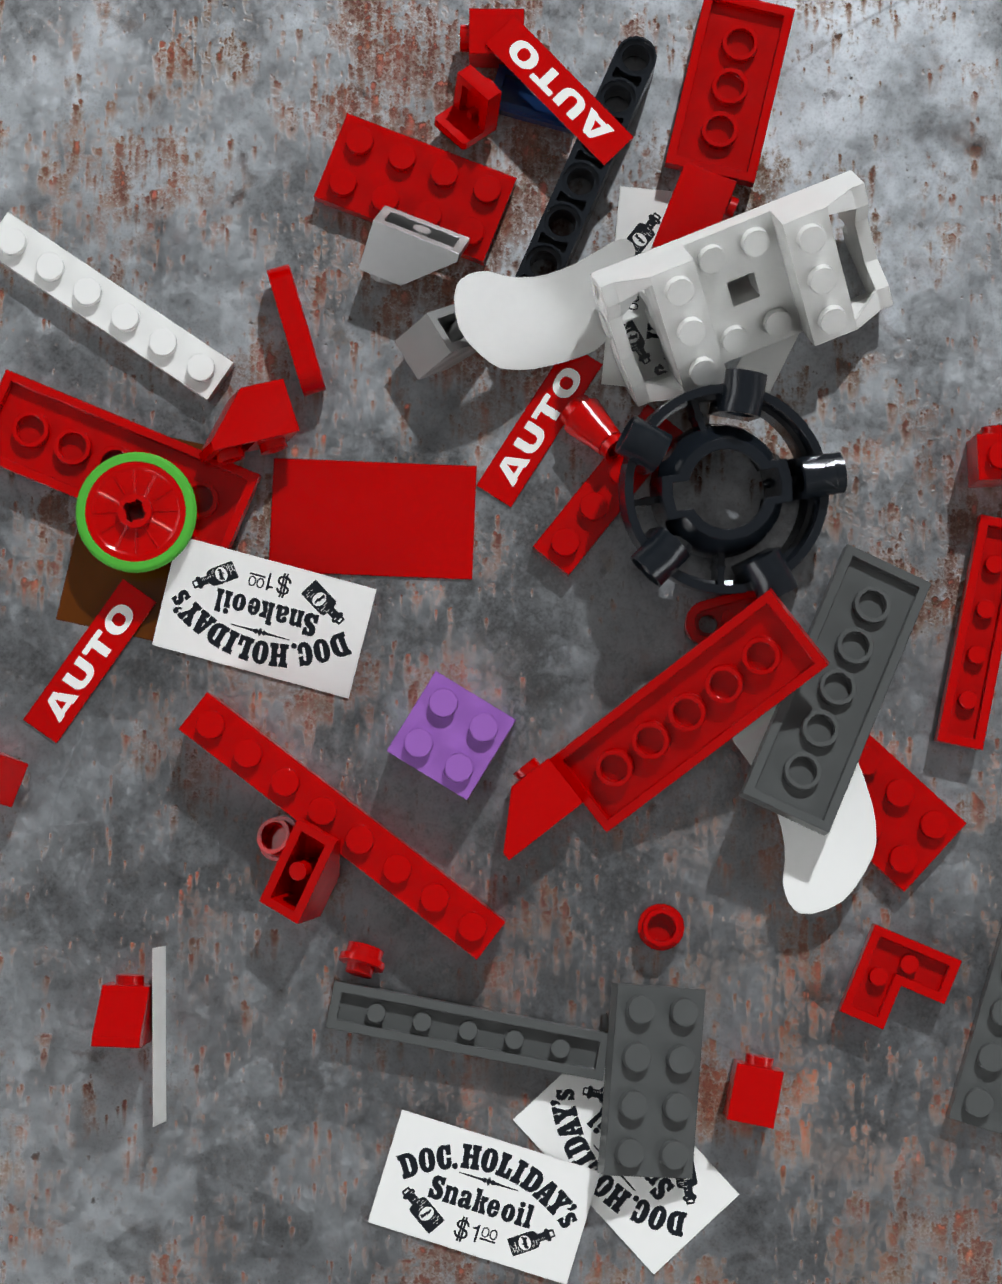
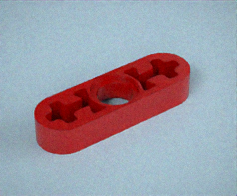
(296, 330)

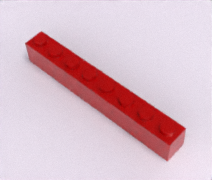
(361, 837)

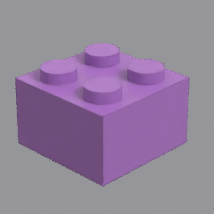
(451, 735)

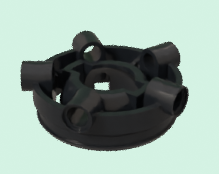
(805, 477)

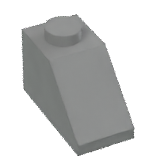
(408, 248)
(434, 343)

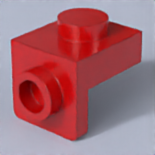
(473, 109)

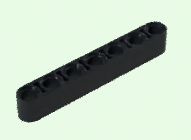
(581, 163)

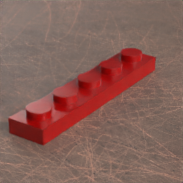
(976, 643)

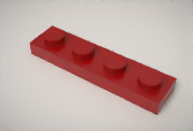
(590, 510)

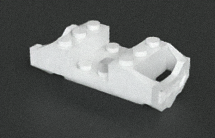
(745, 287)

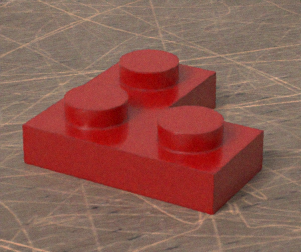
(893, 962)

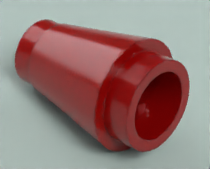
(591, 425)

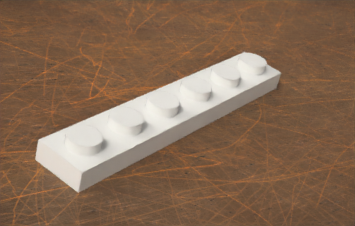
(112, 309)

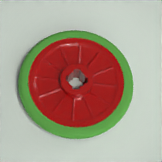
(127, 482)

